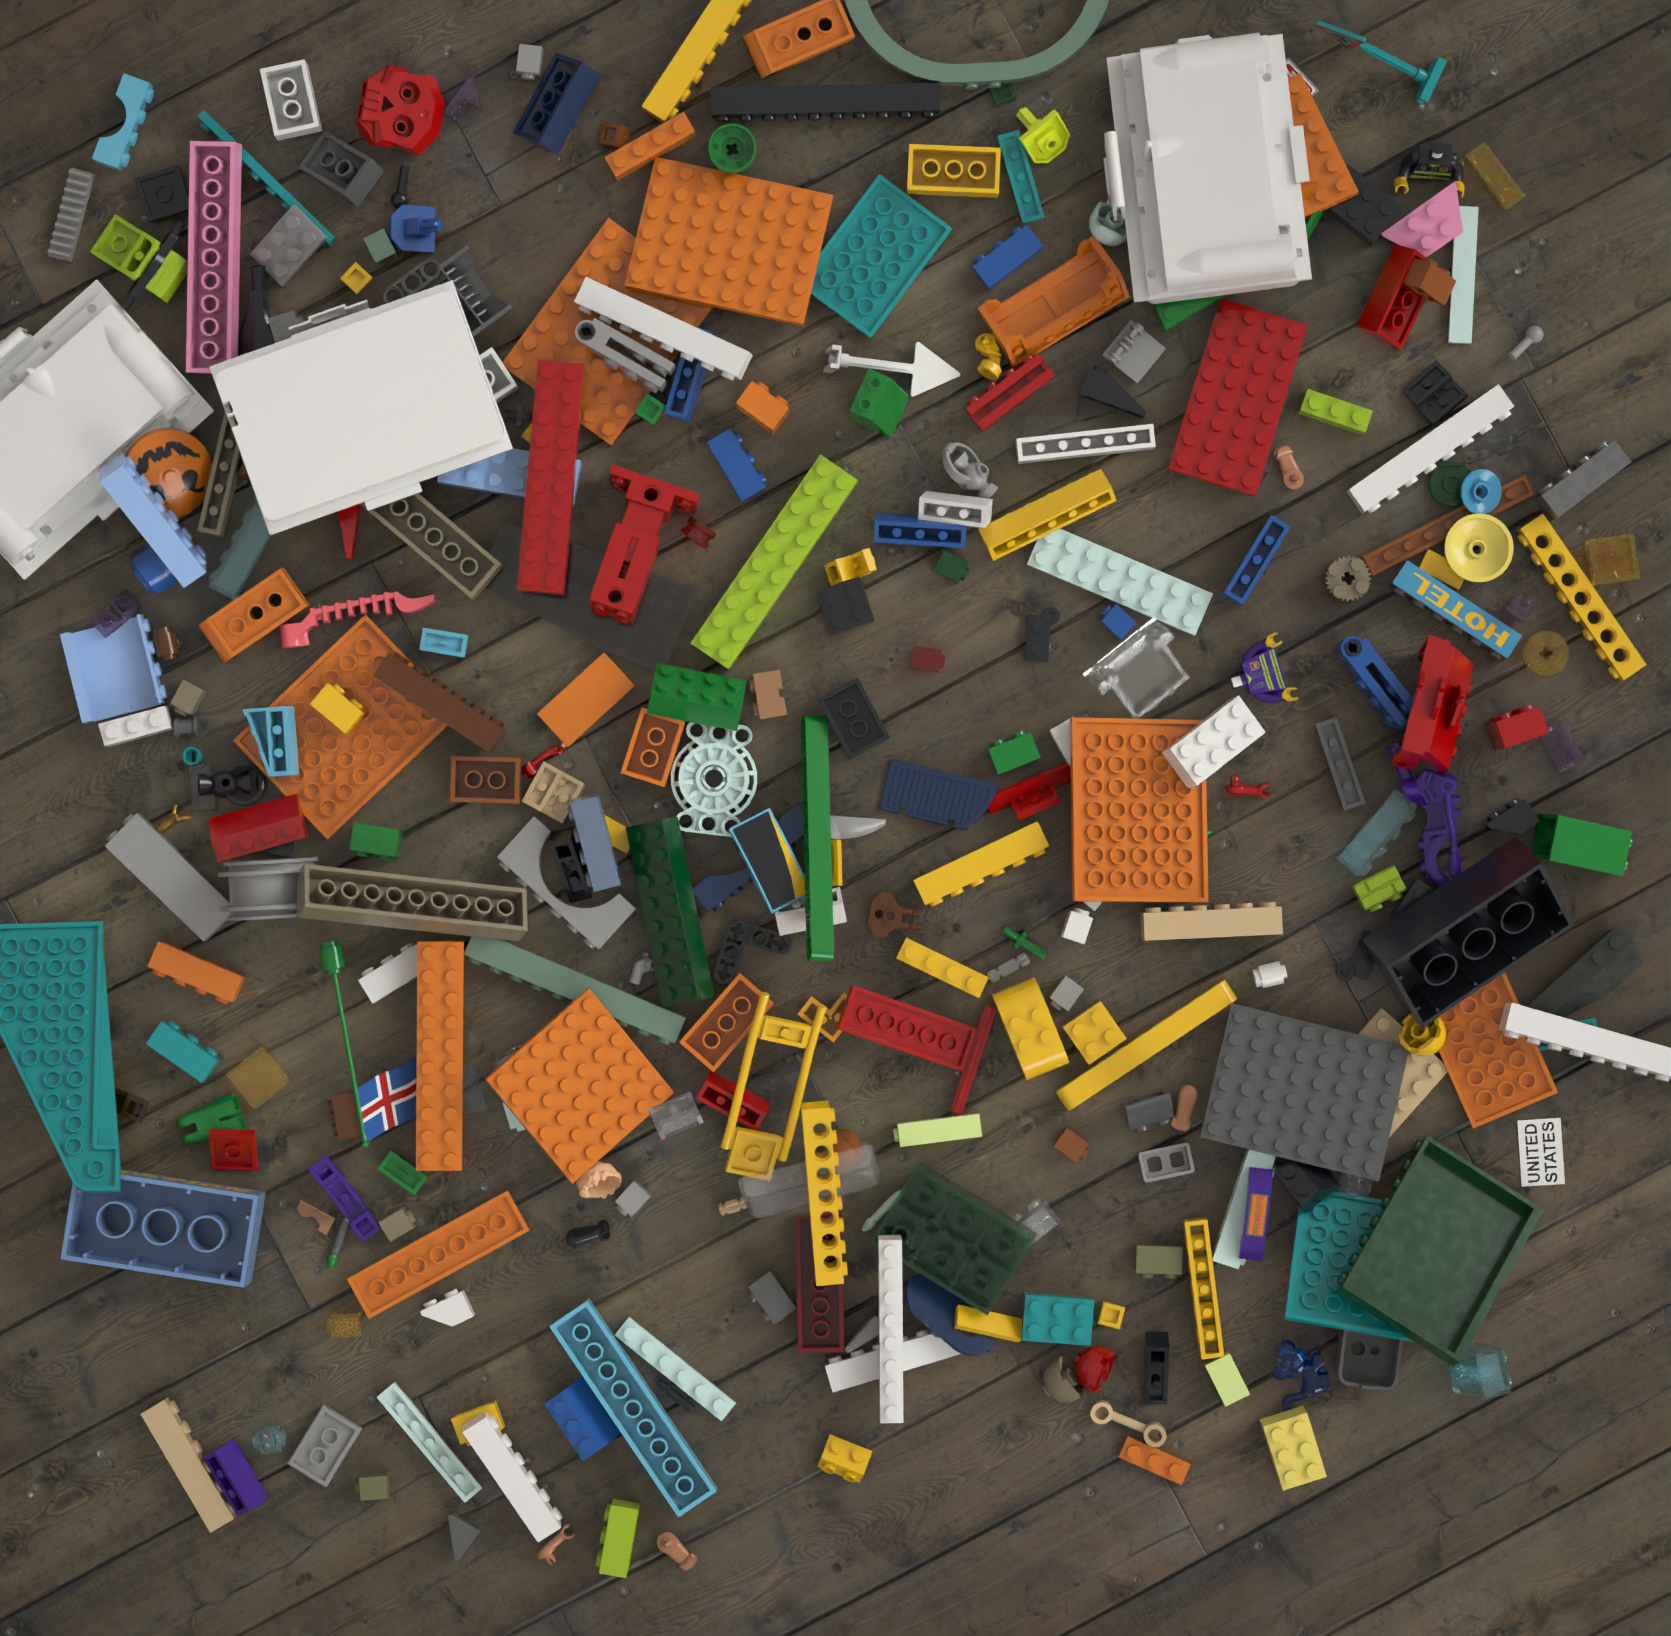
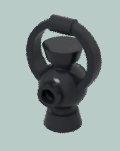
(242, 783)

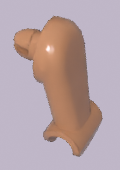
(1289, 469)
(1186, 1102)
(550, 1546)
(674, 1549)

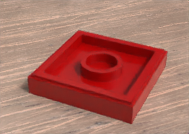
(233, 1149)

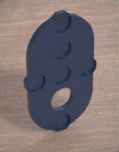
(936, 1310)

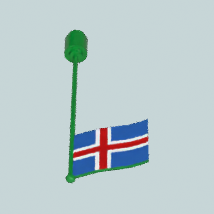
(386, 1098)

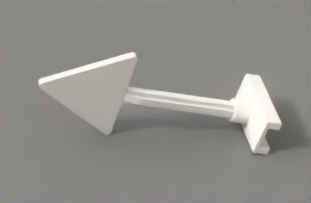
(926, 371)

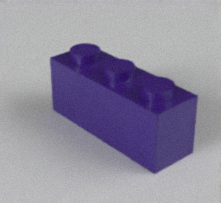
(235, 1477)

